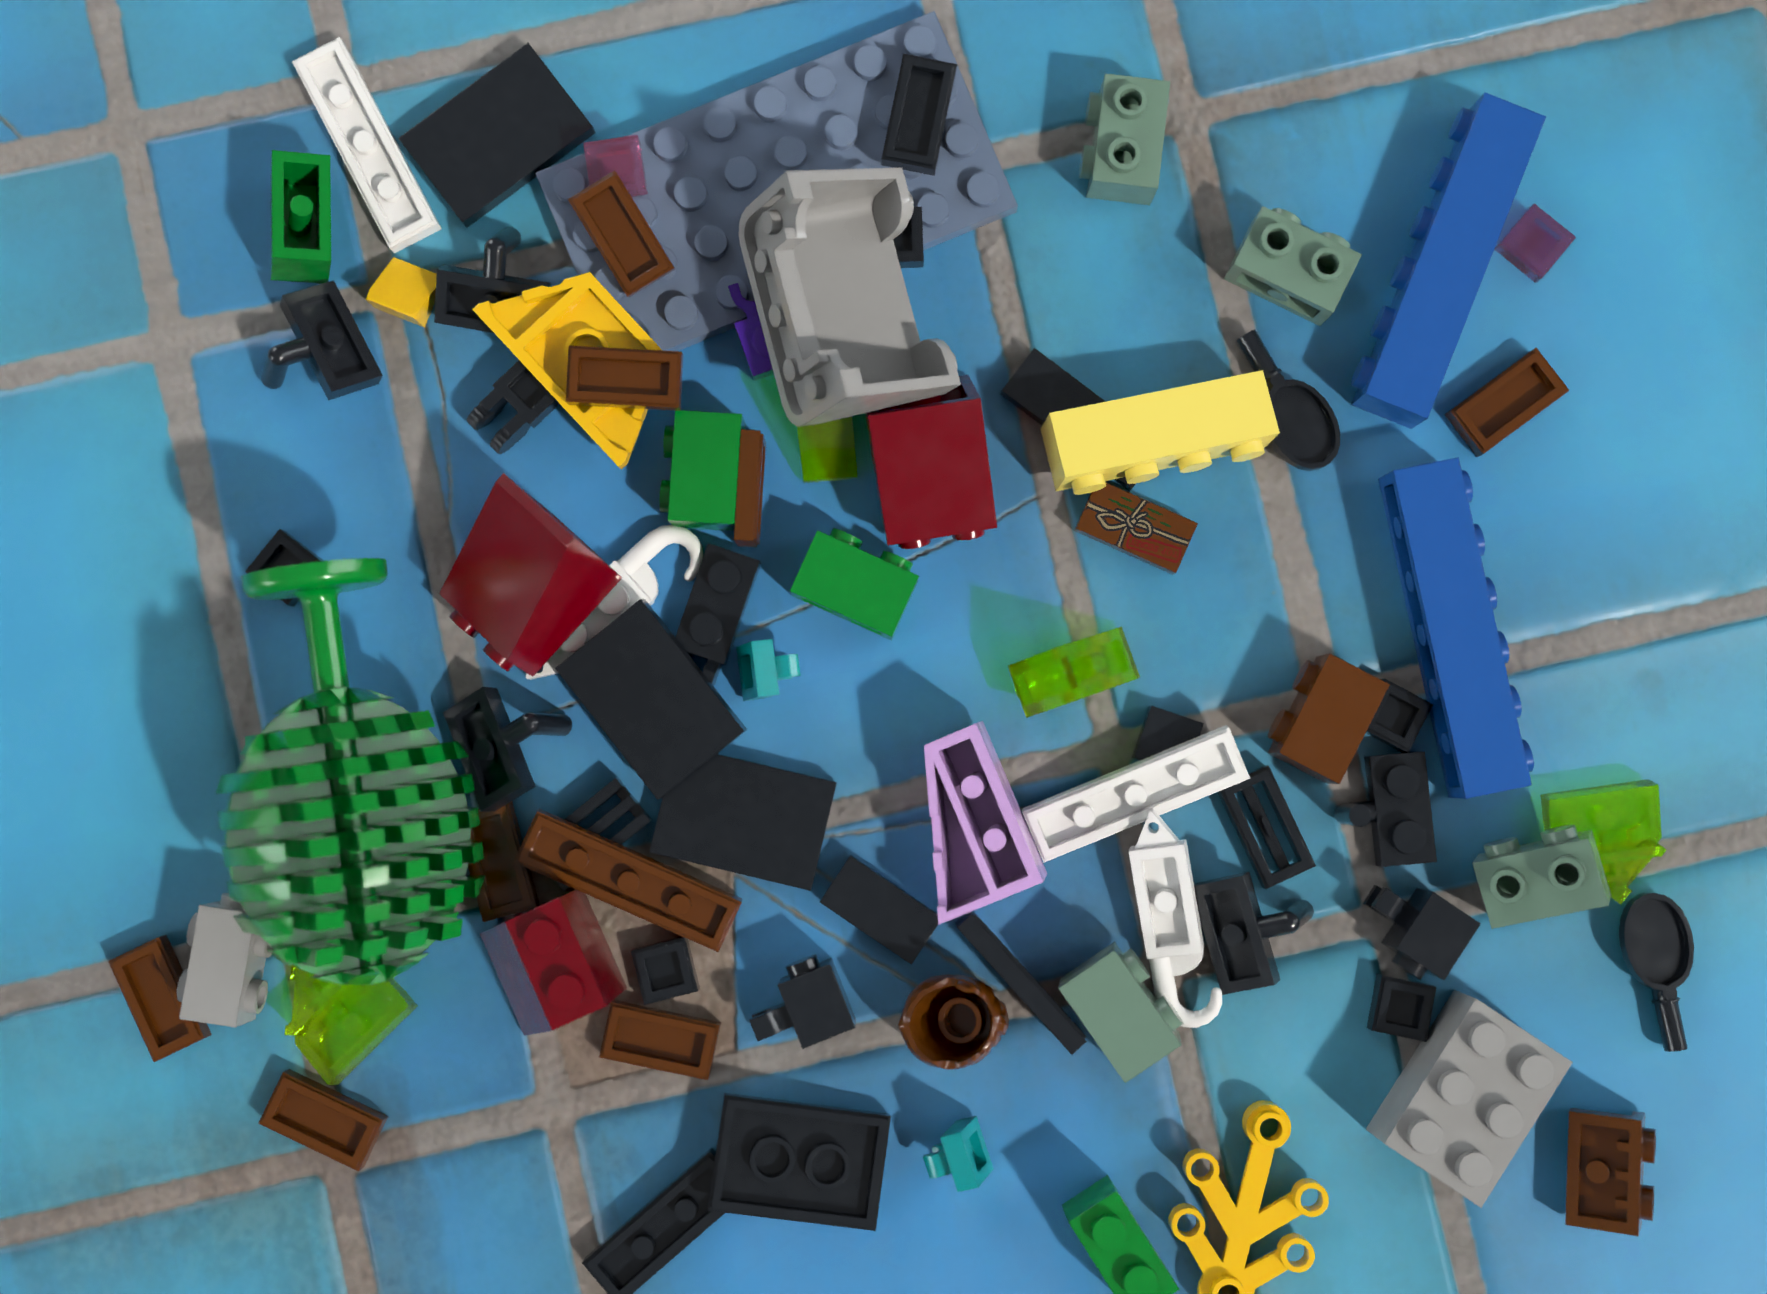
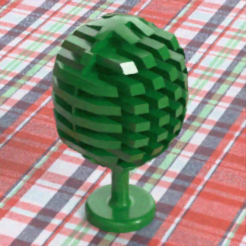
(346, 809)

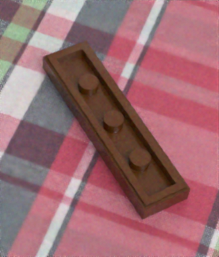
(628, 880)

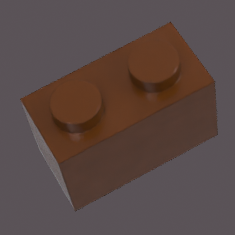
(1326, 717)

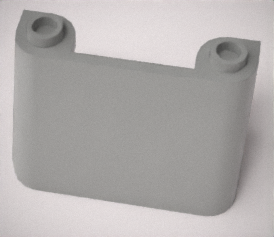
(837, 295)

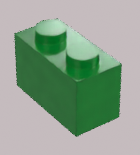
(300, 217)
(702, 469)
(855, 583)
(1117, 1241)

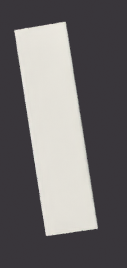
(366, 145)
(1129, 793)

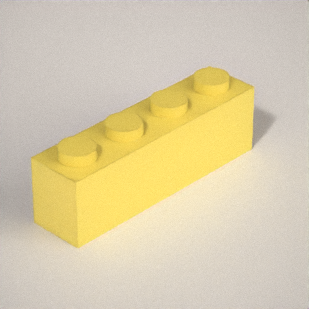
(1159, 432)

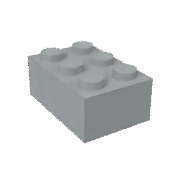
(1469, 1097)

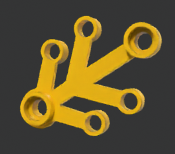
(1245, 1220)

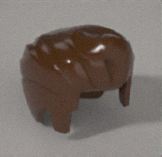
(952, 1021)

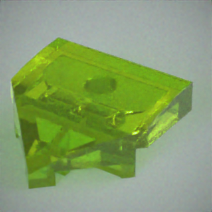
(1623, 824)
(343, 1023)

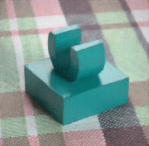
(762, 670)
(961, 1154)

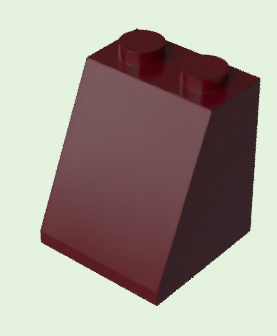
(933, 468)
(523, 580)
(554, 963)

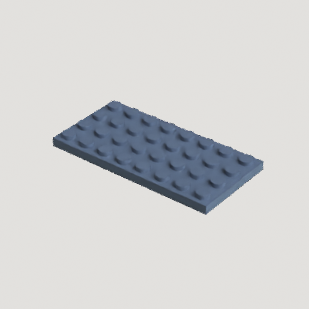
(730, 150)

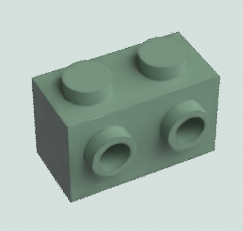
(1126, 140)
(1293, 265)
(1541, 877)
(1122, 1011)

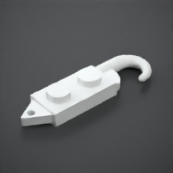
(637, 584)
(1169, 915)

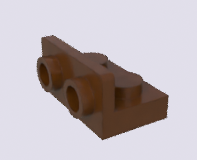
(1608, 1171)

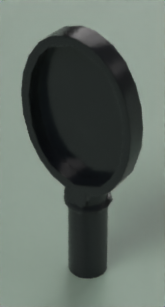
(1304, 418)
(1660, 956)

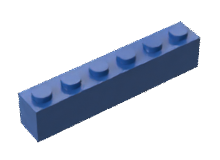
(1447, 260)
(1456, 629)

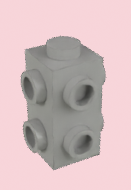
(223, 968)

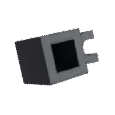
(1425, 931)
(812, 1004)

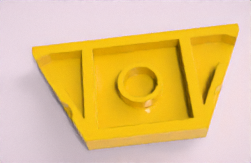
(574, 313)

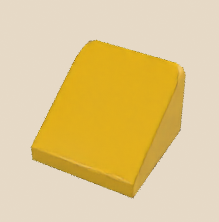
(404, 292)

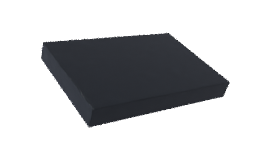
(497, 135)
(651, 698)
(747, 821)
(799, 1162)

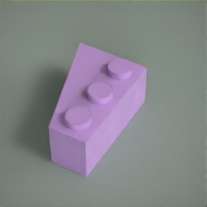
(976, 825)

